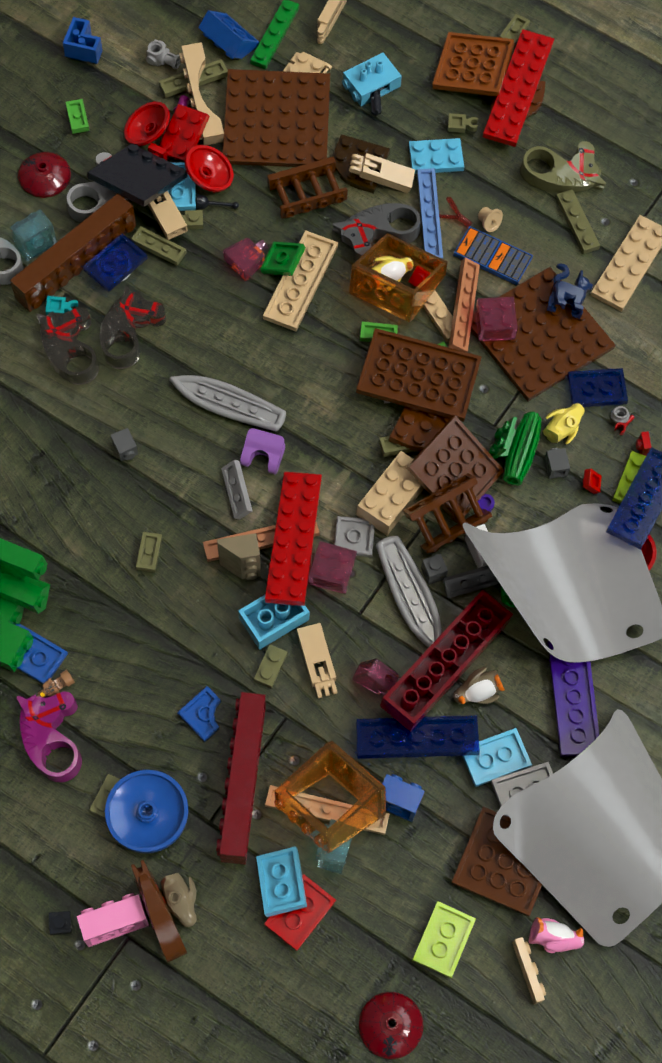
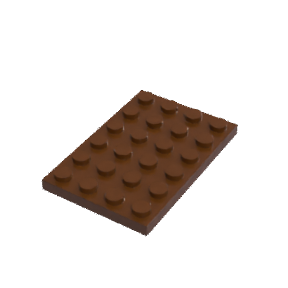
(419, 374)

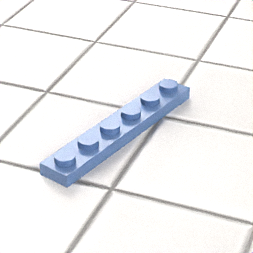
(429, 212)

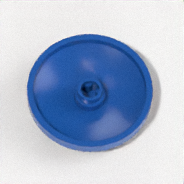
(146, 811)

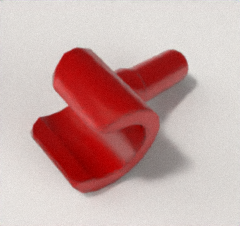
(624, 425)

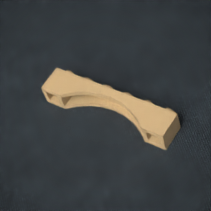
(194, 63)

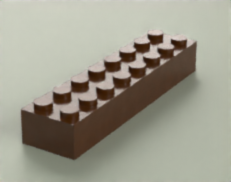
(72, 252)

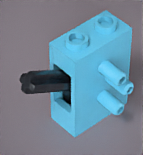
(371, 81)

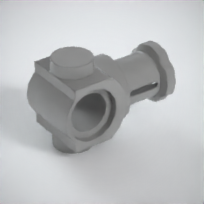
(159, 55)

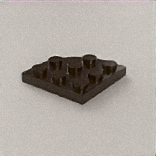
(343, 153)

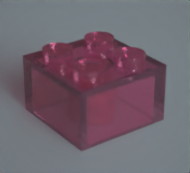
(496, 318)
(332, 567)

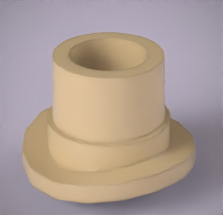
(490, 218)

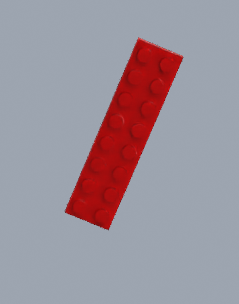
(518, 88)
(293, 539)

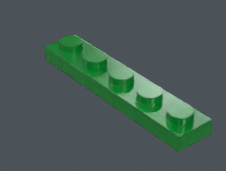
(274, 34)

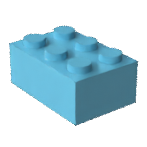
(271, 621)

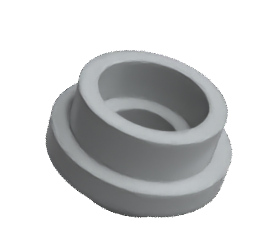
(618, 412)

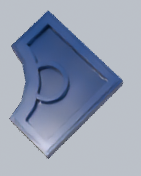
(200, 713)

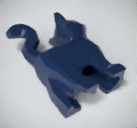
(566, 293)

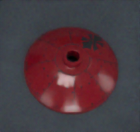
(44, 181)
(388, 1041)

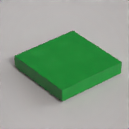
(282, 258)

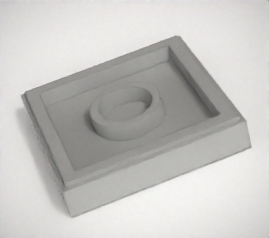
(355, 535)

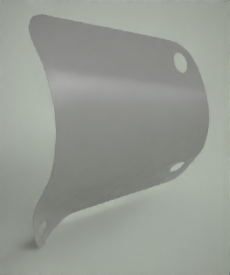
(575, 583)
(594, 832)

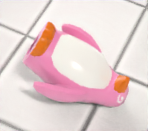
(555, 935)

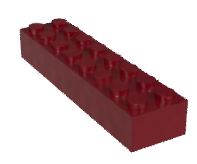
(445, 660)
(243, 776)

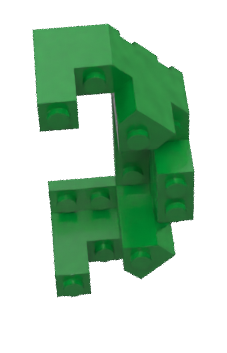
(19, 590)

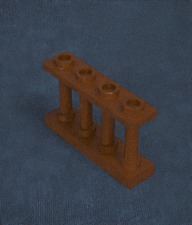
(302, 173)
(432, 503)

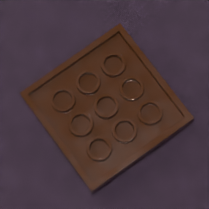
(451, 456)
(493, 870)

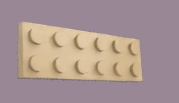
(629, 264)
(297, 291)

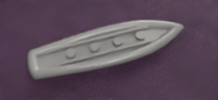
(229, 401)
(409, 590)

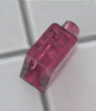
(245, 257)
(375, 676)

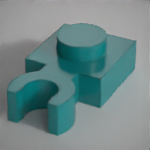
(59, 304)

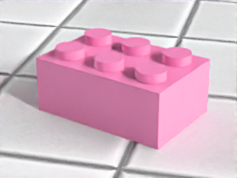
(112, 920)

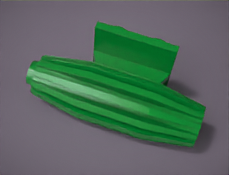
(517, 446)

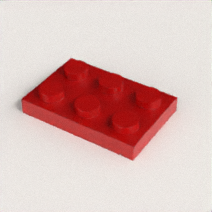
(183, 131)
(297, 925)

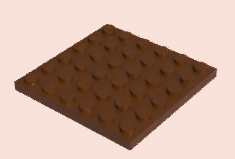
(276, 117)
(545, 341)

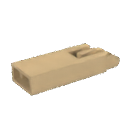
(328, 18)
(390, 174)
(168, 216)
(316, 651)

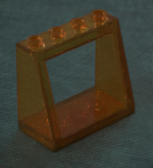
(387, 292)
(348, 773)

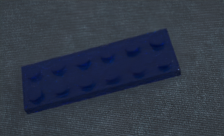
(641, 503)
(428, 739)

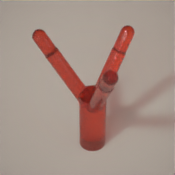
(458, 216)

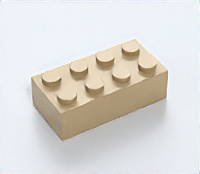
(390, 495)

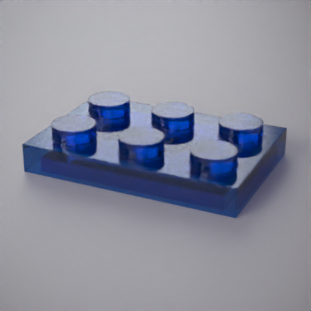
(115, 262)
(598, 387)

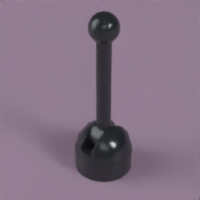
(203, 202)

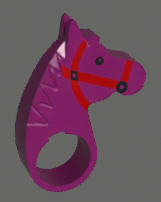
(39, 734)

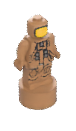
(52, 687)

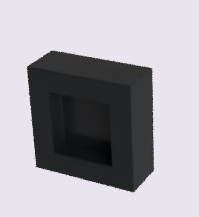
(60, 922)

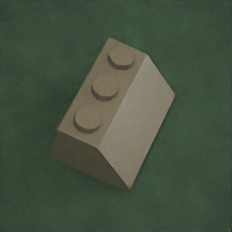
(240, 556)

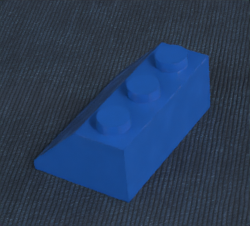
(227, 34)

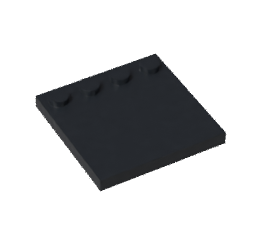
(137, 174)

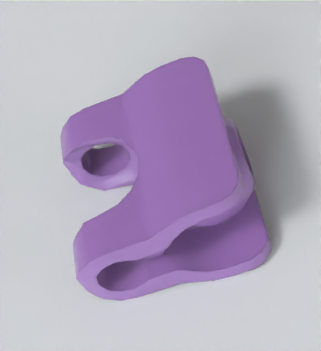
(266, 444)

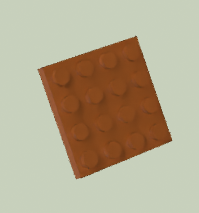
(473, 64)

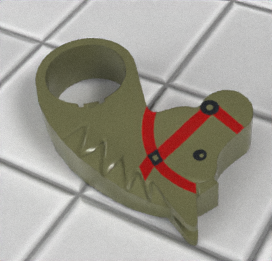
(577, 174)

